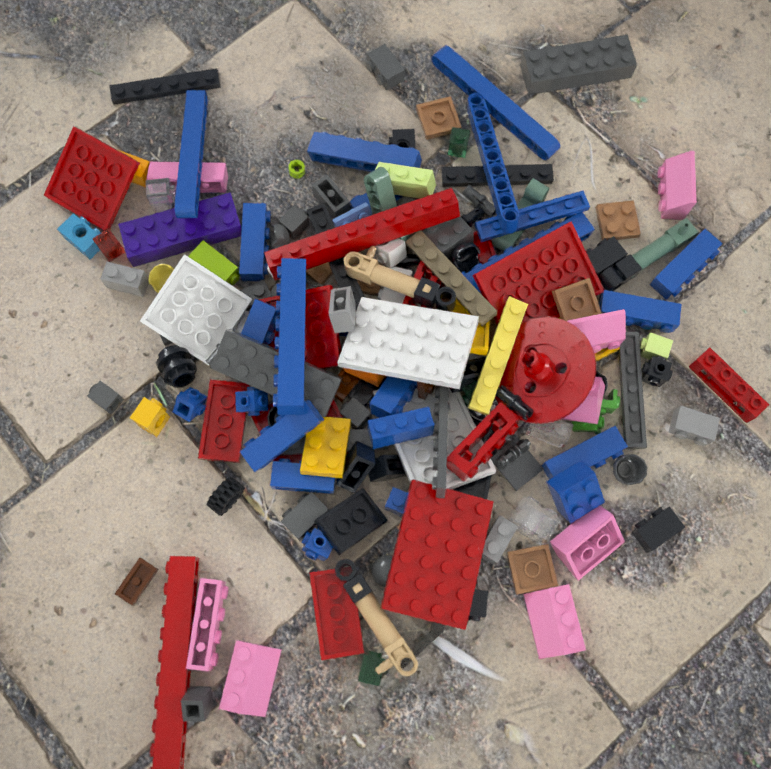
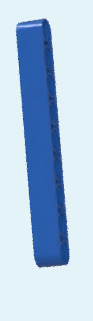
(498, 104)
(191, 155)
(493, 164)

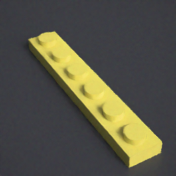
(497, 356)

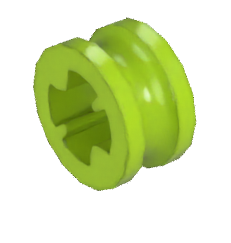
(292, 165)

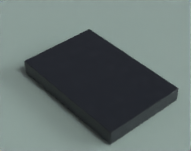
(350, 521)

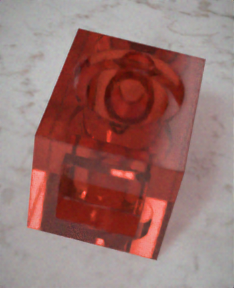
(109, 245)

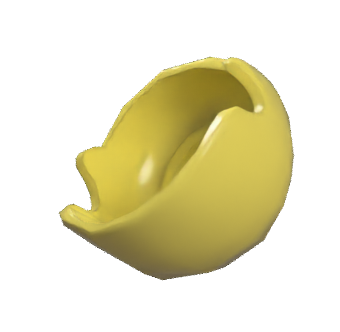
(159, 276)

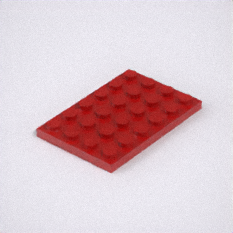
(536, 271)
(437, 555)

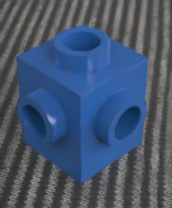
(256, 401)
(190, 404)
(313, 550)

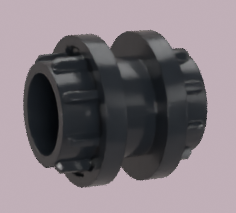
(176, 366)

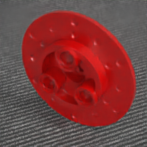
(536, 360)

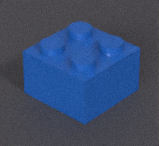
(575, 491)

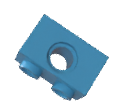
(72, 231)

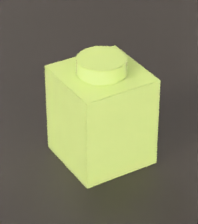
(655, 346)

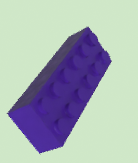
(165, 235)

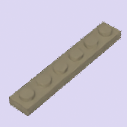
(451, 277)

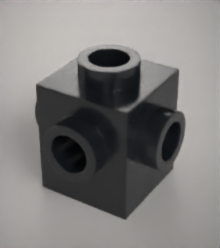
(656, 371)

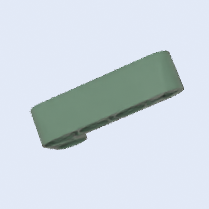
(381, 193)
(534, 194)

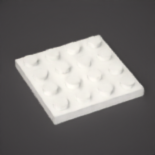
(195, 308)

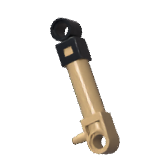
(423, 291)
(377, 619)

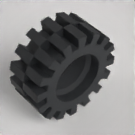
(225, 496)

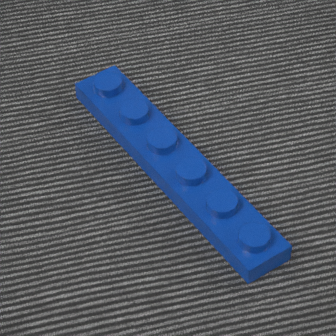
(536, 215)

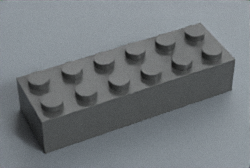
(578, 64)
(254, 365)

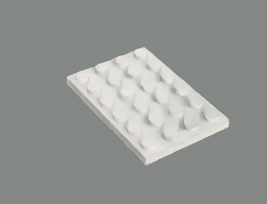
(409, 342)
(418, 453)

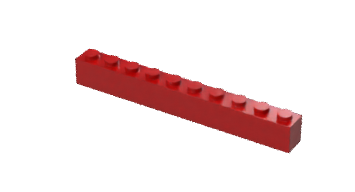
(368, 231)
(174, 678)

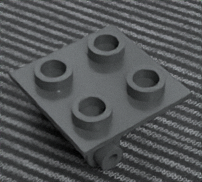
(517, 463)

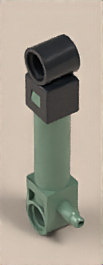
(631, 265)

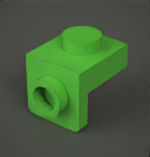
(611, 404)
(589, 427)

